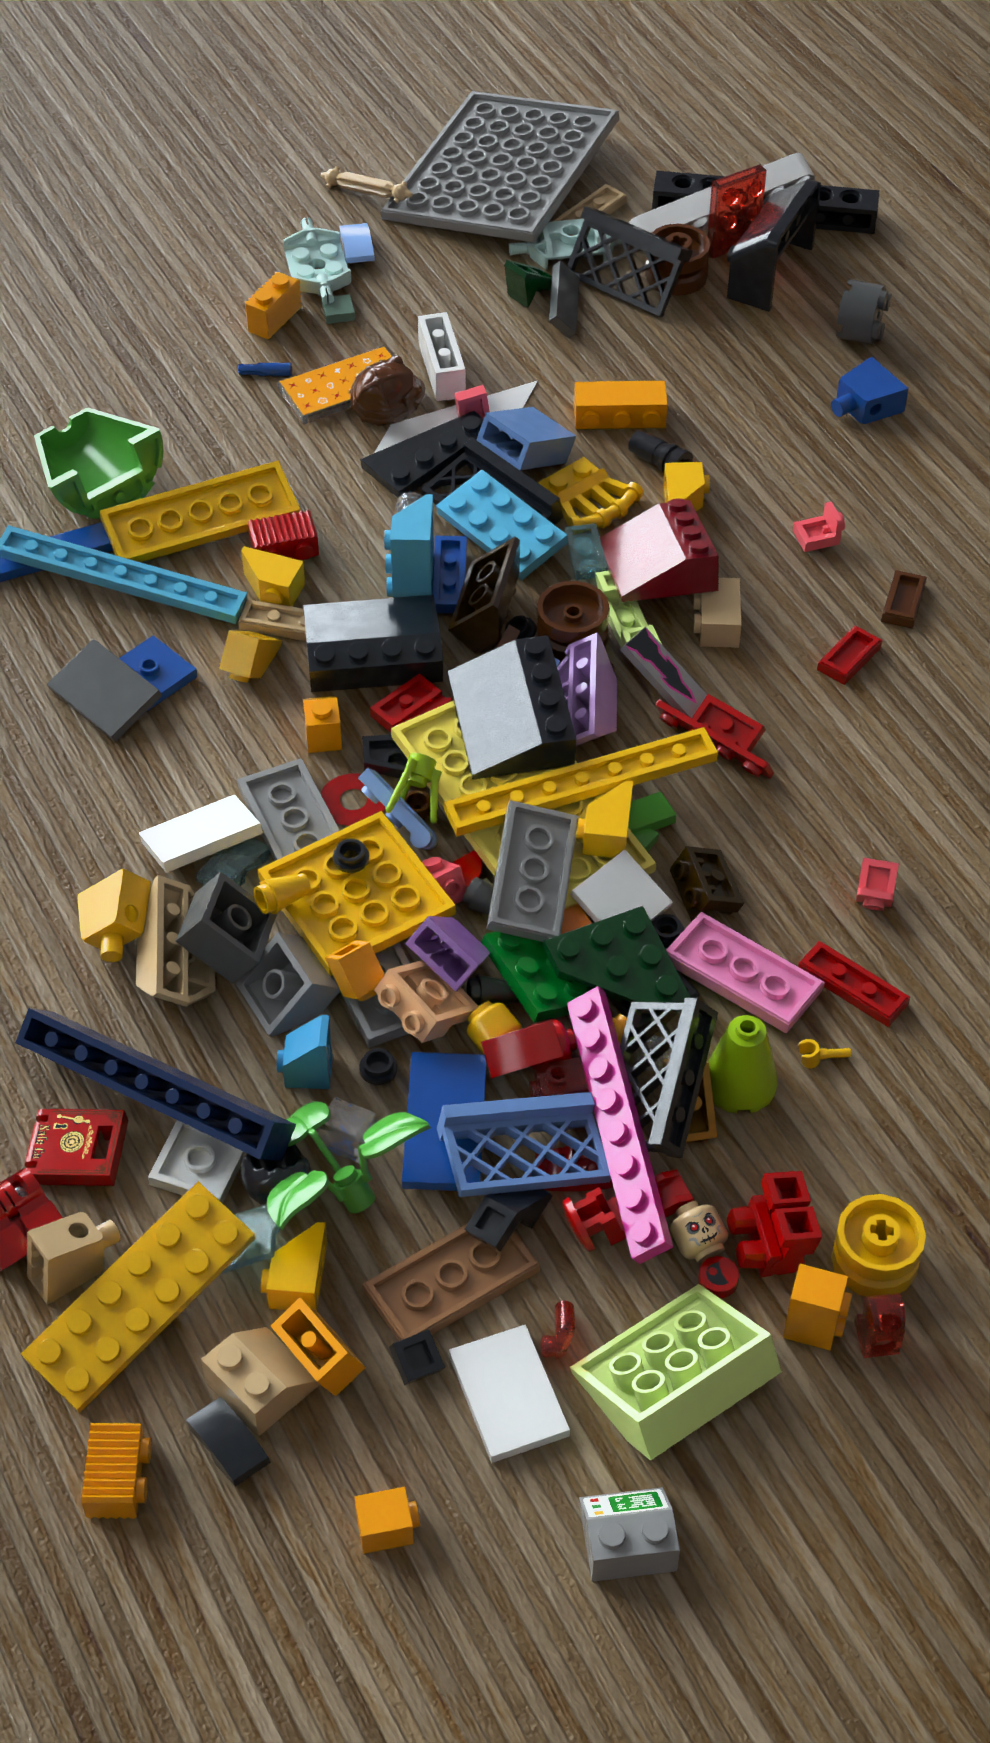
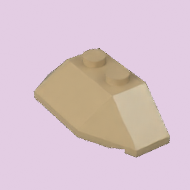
(162, 964)

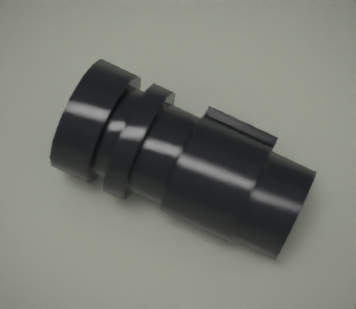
(656, 450)

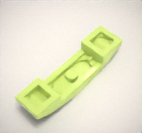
(624, 617)

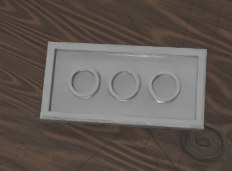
(532, 872)

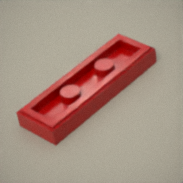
(855, 984)

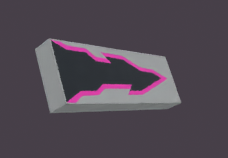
(664, 672)

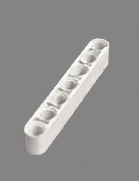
(695, 208)

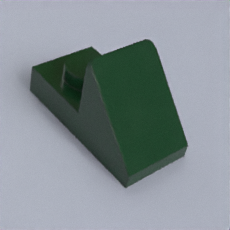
(525, 281)

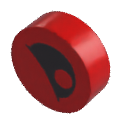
(719, 1276)

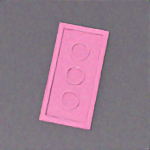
(744, 972)

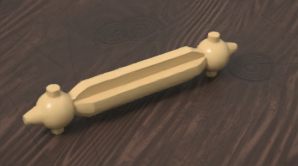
(366, 184)

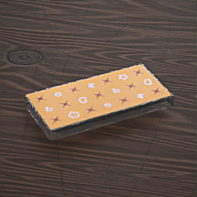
(327, 388)

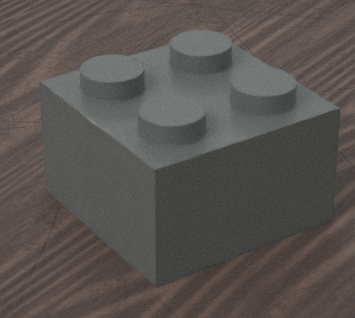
(225, 928)

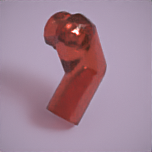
(565, 1326)

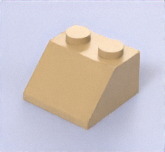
(257, 1377)

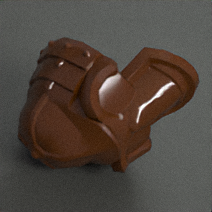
(386, 392)

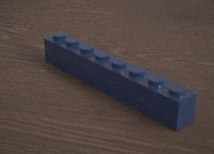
(156, 1084)

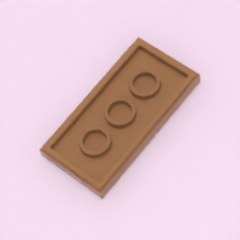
(447, 1282)

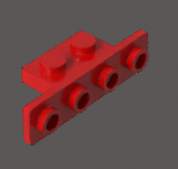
(728, 728)

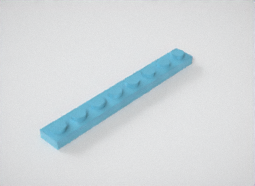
(122, 574)

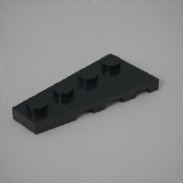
(423, 456)

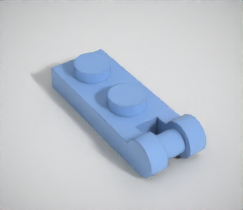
(402, 814)

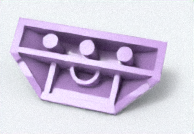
(589, 688)

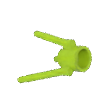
(418, 772)

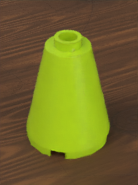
(743, 1067)

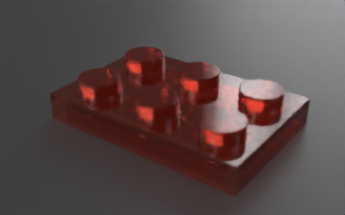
(733, 207)

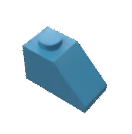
(307, 1055)

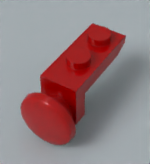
(597, 1215)

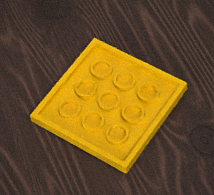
(371, 905)

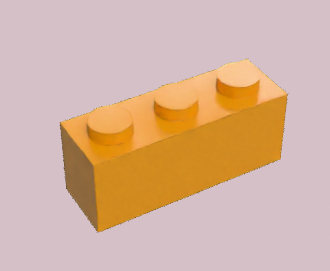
(620, 404)

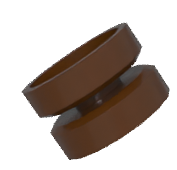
(693, 273)
(572, 613)

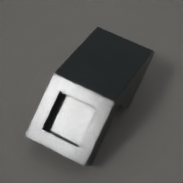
(502, 1212)

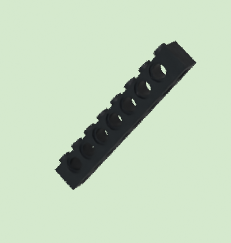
(838, 206)

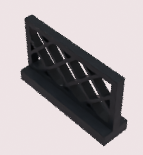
(641, 240)
(481, 458)
(679, 1078)

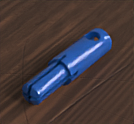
(266, 369)

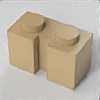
(719, 615)

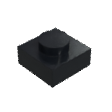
(416, 1357)

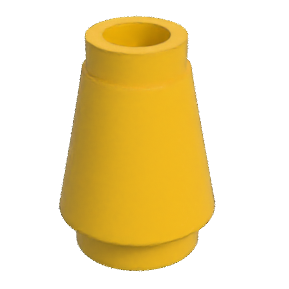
(280, 892)

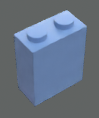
(526, 438)

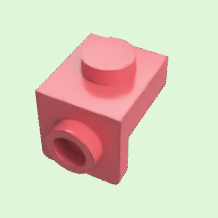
(472, 400)
(821, 530)
(448, 876)
(877, 884)

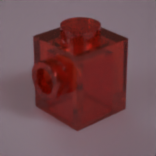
(558, 1078)

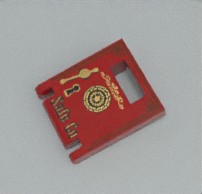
(66, 1143)

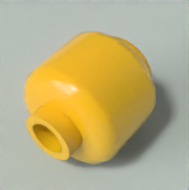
(490, 1022)

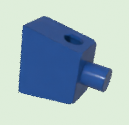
(869, 393)

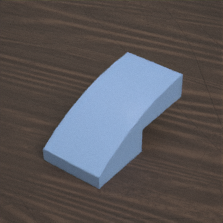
(357, 243)

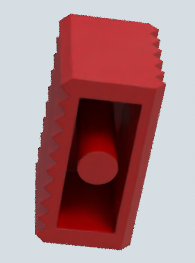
(285, 535)

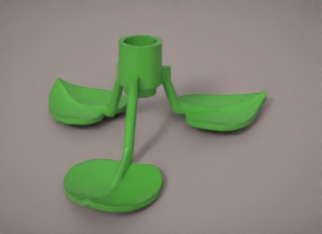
(350, 1183)

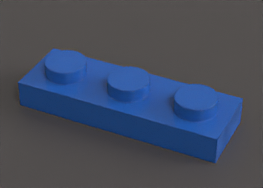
(449, 571)

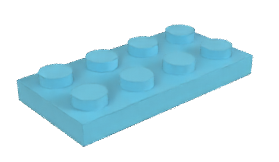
(494, 515)

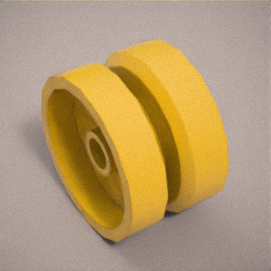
(878, 1245)

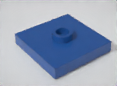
(160, 667)

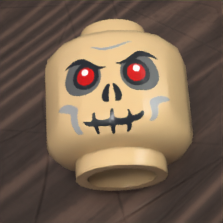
(698, 1231)

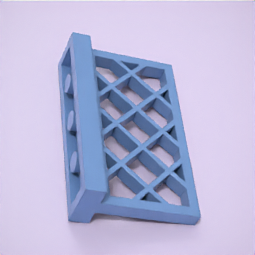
(518, 1119)

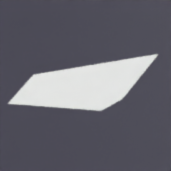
(504, 400)

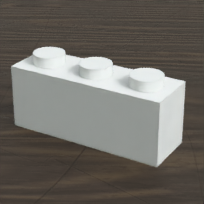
(441, 355)

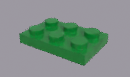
(531, 975)

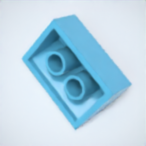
(411, 550)

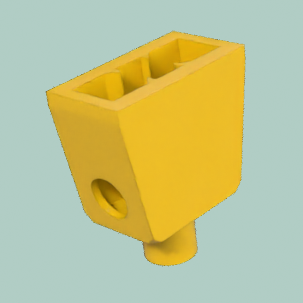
(114, 912)

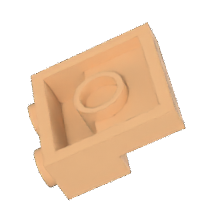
(423, 1000)

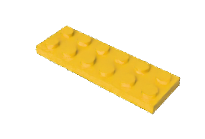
(198, 512)
(138, 1296)

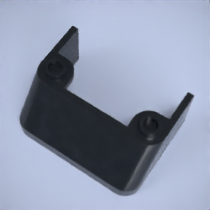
(783, 220)

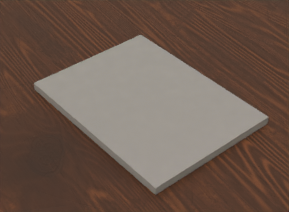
(502, 166)

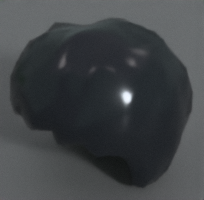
(263, 1175)

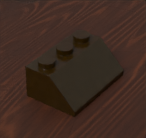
(487, 597)

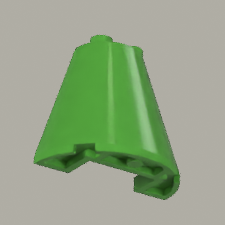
(99, 461)

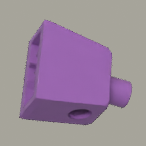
(449, 953)

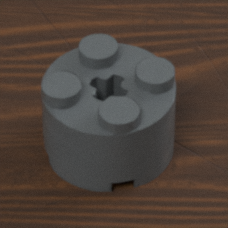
(862, 312)

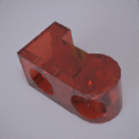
(881, 1321)

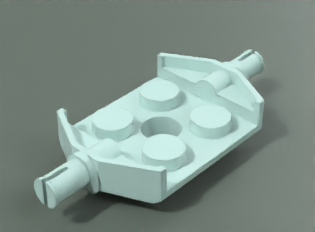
(557, 244)
(317, 249)

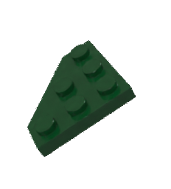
(620, 958)

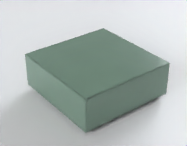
(340, 310)

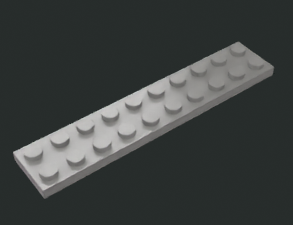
(291, 819)

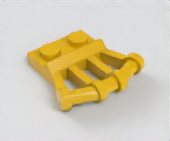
(584, 481)

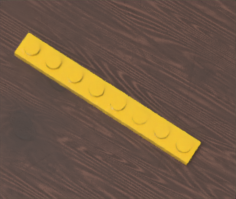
(582, 780)

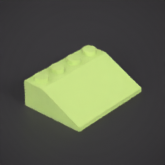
(677, 1369)

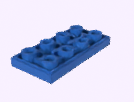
(436, 1082)

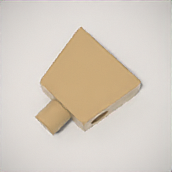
(67, 1254)

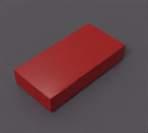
(849, 655)

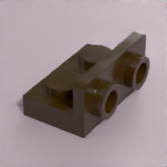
(705, 881)

